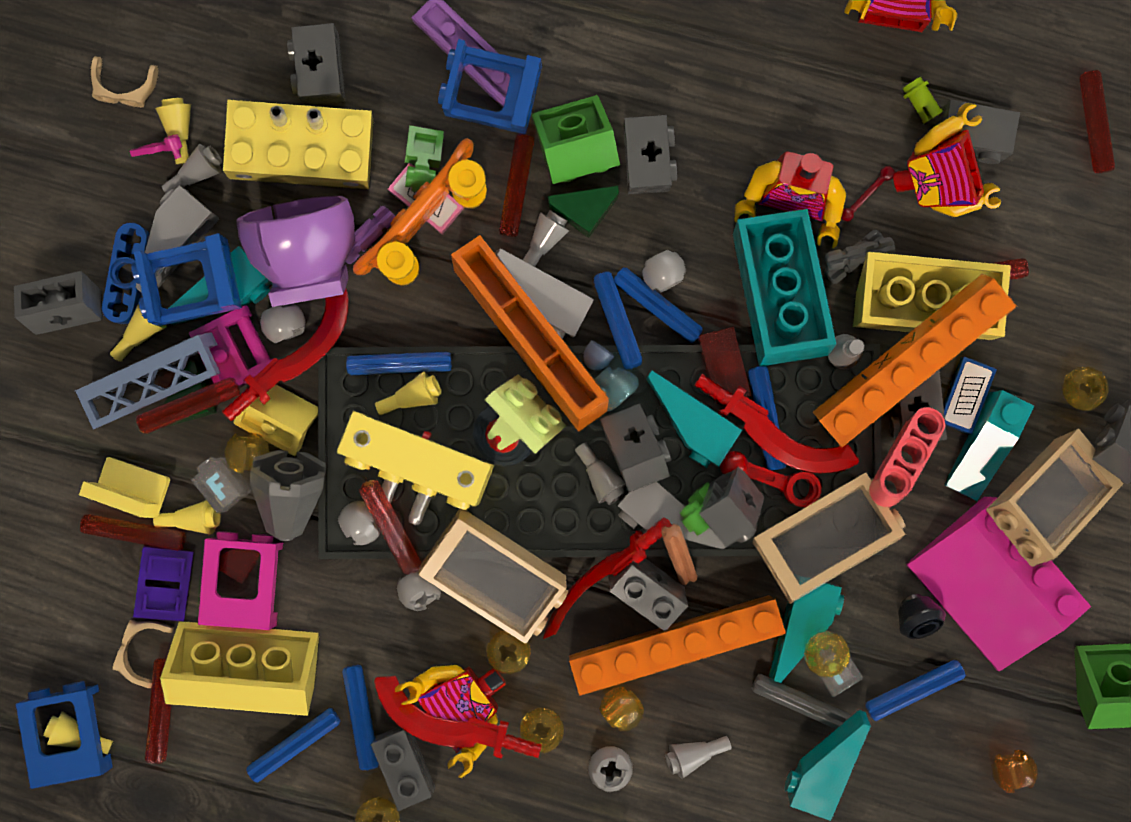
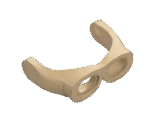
(135, 98)
(121, 661)

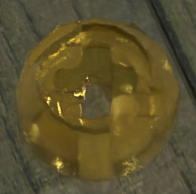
(1078, 398)
(242, 449)
(510, 665)
(831, 667)
(621, 709)
(549, 719)
(377, 805)

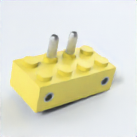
(298, 144)
(415, 459)

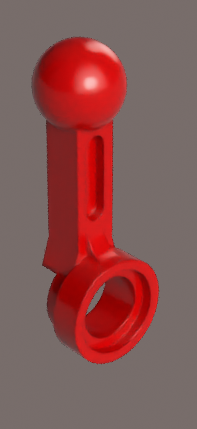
(782, 482)

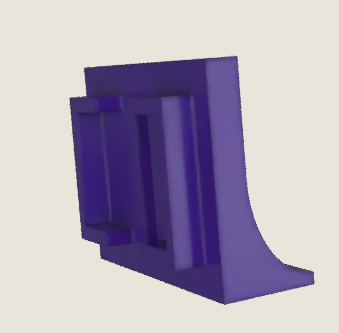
(163, 602)

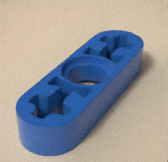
(117, 261)

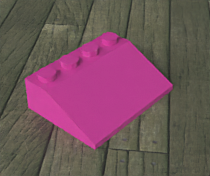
(994, 590)

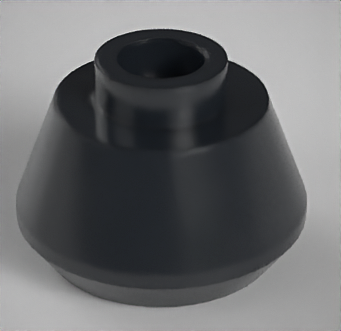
(920, 617)

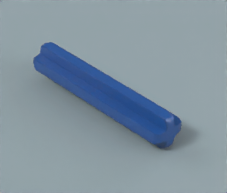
(658, 305)
(617, 320)
(399, 363)
(763, 396)
(915, 690)
(360, 716)
(293, 745)

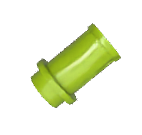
(922, 99)

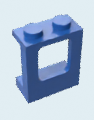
(520, 93)
(218, 273)
(70, 765)

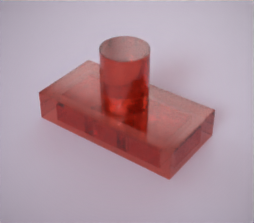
(724, 360)

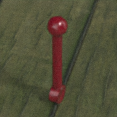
(885, 175)

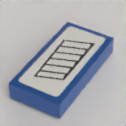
(967, 394)

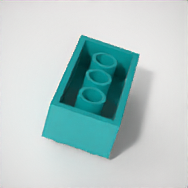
(783, 287)

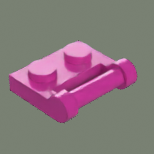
(226, 351)

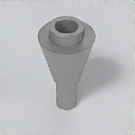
(199, 166)
(547, 233)
(846, 352)
(605, 481)
(689, 756)

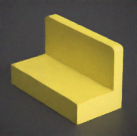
(281, 420)
(128, 488)

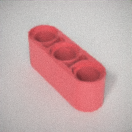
(918, 446)

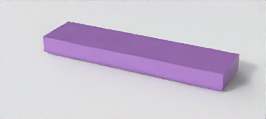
(445, 29)

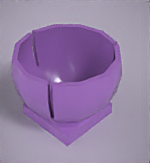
(302, 248)

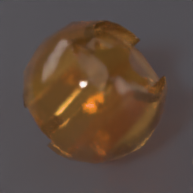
(1014, 771)

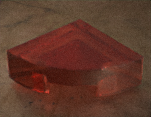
(238, 563)

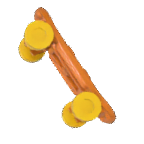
(391, 254)

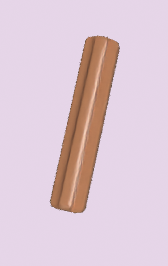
(679, 554)

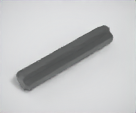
(799, 701)

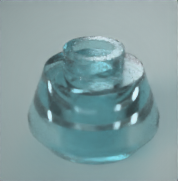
(617, 385)

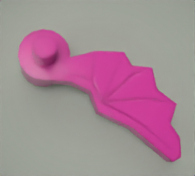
(170, 143)

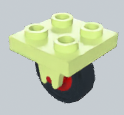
(515, 423)

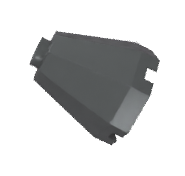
(286, 491)

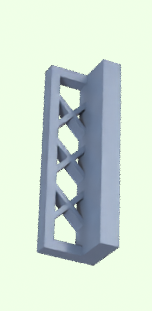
(144, 368)

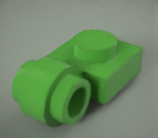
(424, 151)
(691, 518)

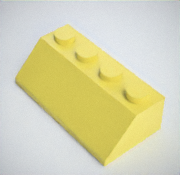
(906, 290)
(241, 669)

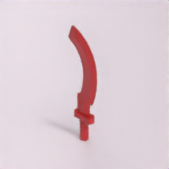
(297, 362)
(772, 439)
(610, 565)
(448, 732)

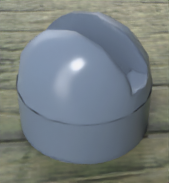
(596, 356)

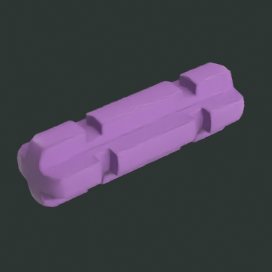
(370, 232)

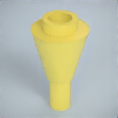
(175, 120)
(135, 334)
(418, 392)
(196, 518)
(64, 732)

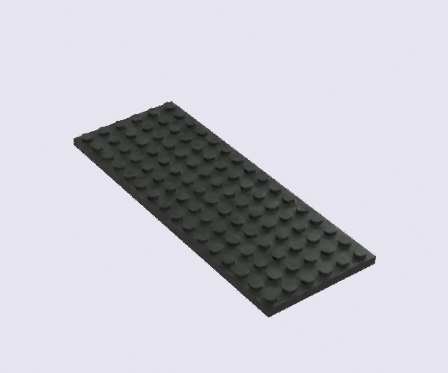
(548, 496)

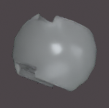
(664, 271)
(282, 322)
(358, 523)
(416, 591)
(601, 759)

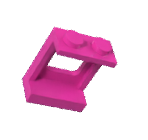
(239, 612)

